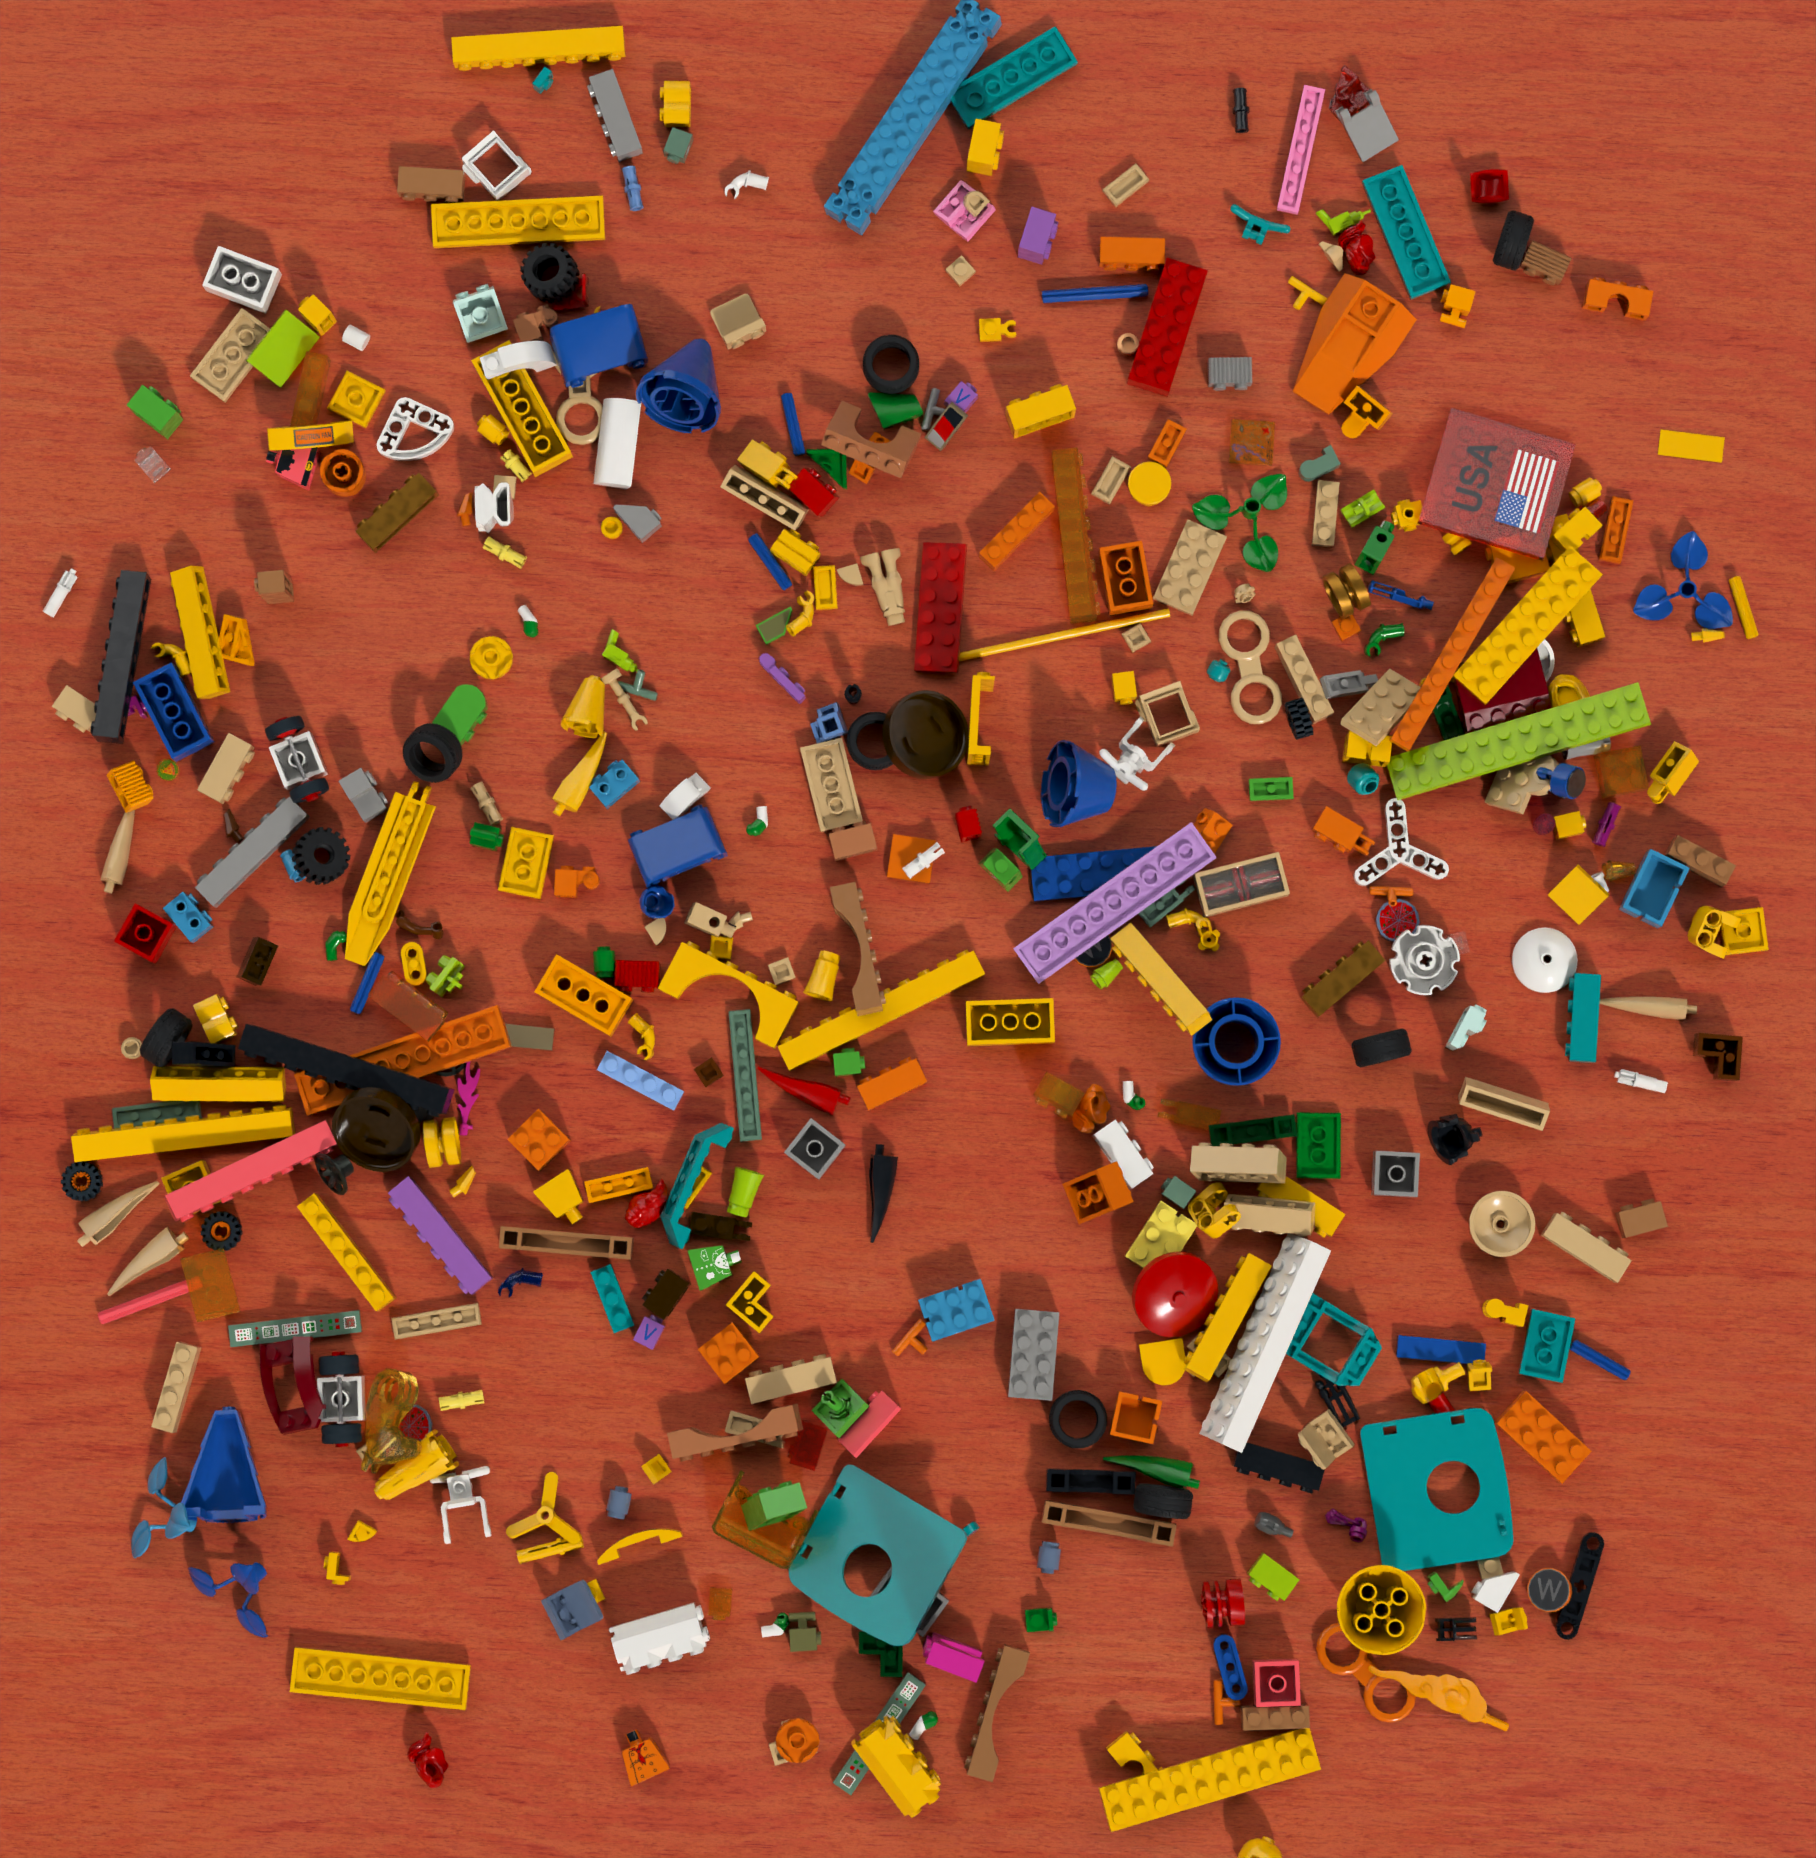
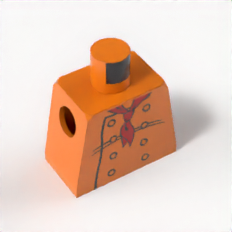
(643, 1758)

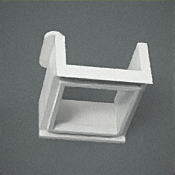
(476, 176)

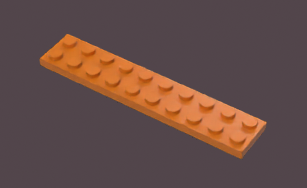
(452, 1045)

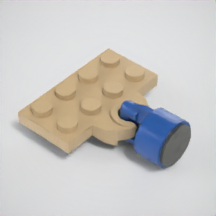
(1517, 783)

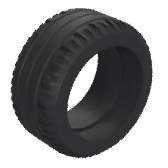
(1513, 240)
(897, 342)
(857, 756)
(423, 766)
(169, 1028)
(1381, 1047)
(1100, 1412)
(1163, 1501)

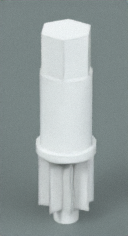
(61, 591)
(1639, 1080)

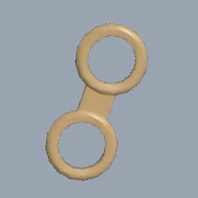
(576, 396)
(1250, 667)

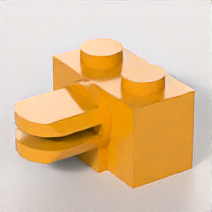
(1365, 412)

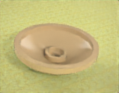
(1517, 1220)

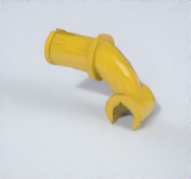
(805, 618)
(177, 654)
(1188, 916)
(646, 1032)

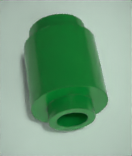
(604, 962)

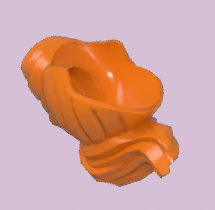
(1092, 1109)

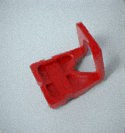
(573, 301)

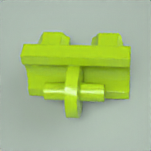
(1362, 508)
(448, 977)

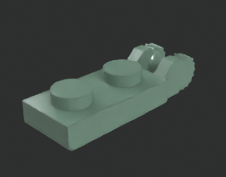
(1164, 905)

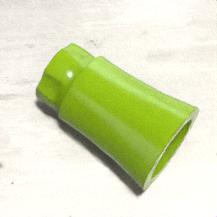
(743, 1191)

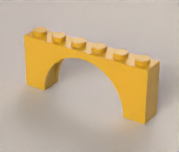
(691, 965)

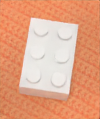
(242, 279)
(1119, 1148)

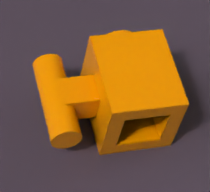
(1458, 302)

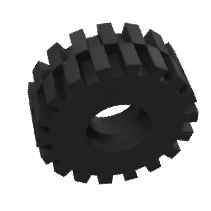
(310, 866)

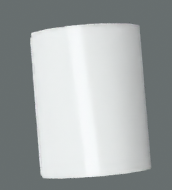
(356, 337)

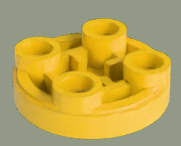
(1149, 483)

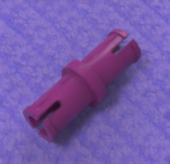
(1612, 811)

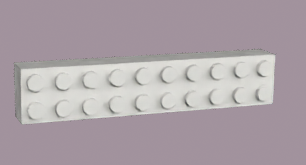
(1265, 1342)

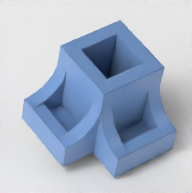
(829, 723)

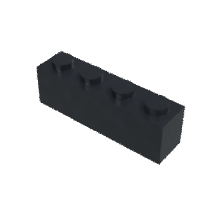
(1280, 1466)

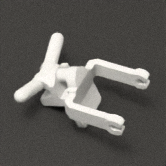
(1133, 759)
(461, 1495)

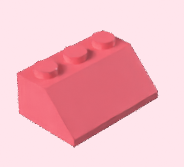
(870, 1423)

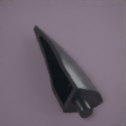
(882, 1179)

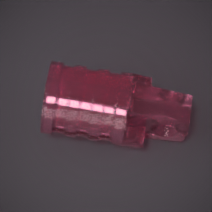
(1544, 824)

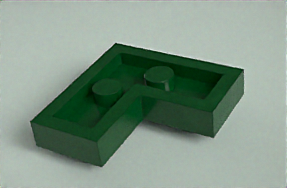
(891, 1656)

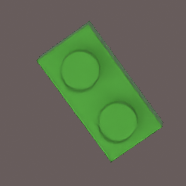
(1271, 789)

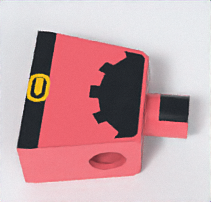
(295, 465)

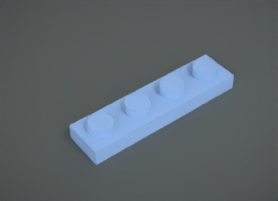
(640, 1080)

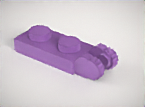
(781, 677)

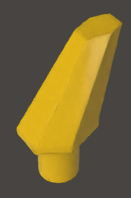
(1707, 635)
(463, 1182)

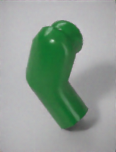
(332, 942)

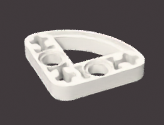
(405, 419)

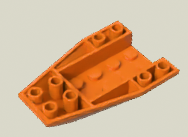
(1350, 342)

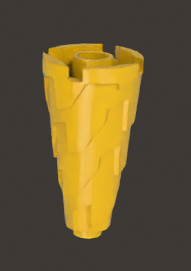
(429, 1464)

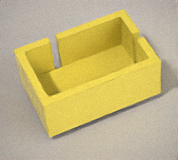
(1160, 1235)

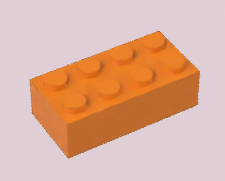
(1542, 1437)

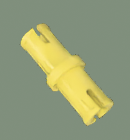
(504, 552)
(461, 1400)

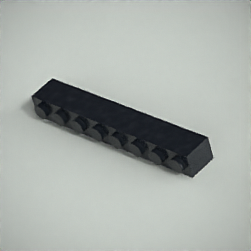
(121, 657)

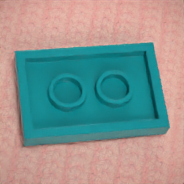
(1547, 1345)

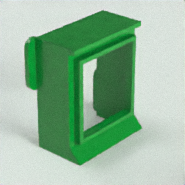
(1019, 839)

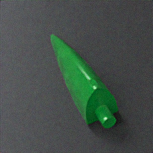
(1166, 1470)

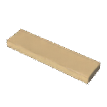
(436, 1321)

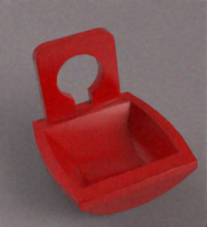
(1489, 186)

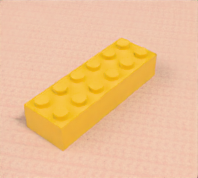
(526, 417)

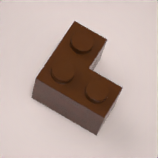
(1725, 1051)

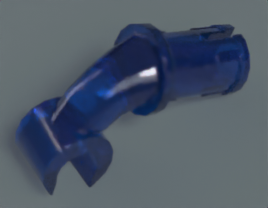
(521, 1276)

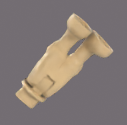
(887, 588)

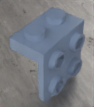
(572, 1609)

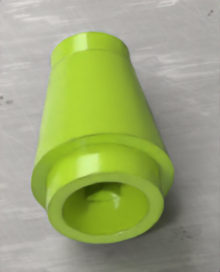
(1105, 974)

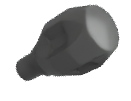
(1272, 1525)

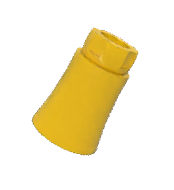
(823, 976)

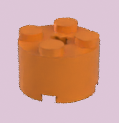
(337, 462)

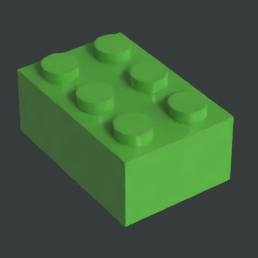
(773, 1505)

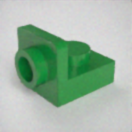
(1040, 1619)

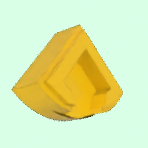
(361, 1532)

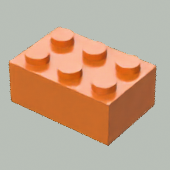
(1125, 577)
(1098, 1192)

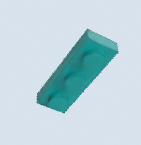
(612, 1298)

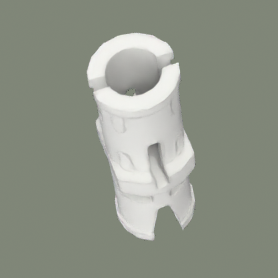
(923, 860)

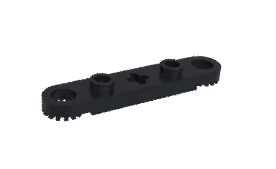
(1583, 1569)

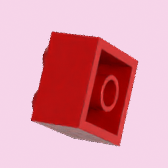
(145, 933)

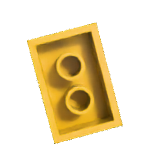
(1040, 410)

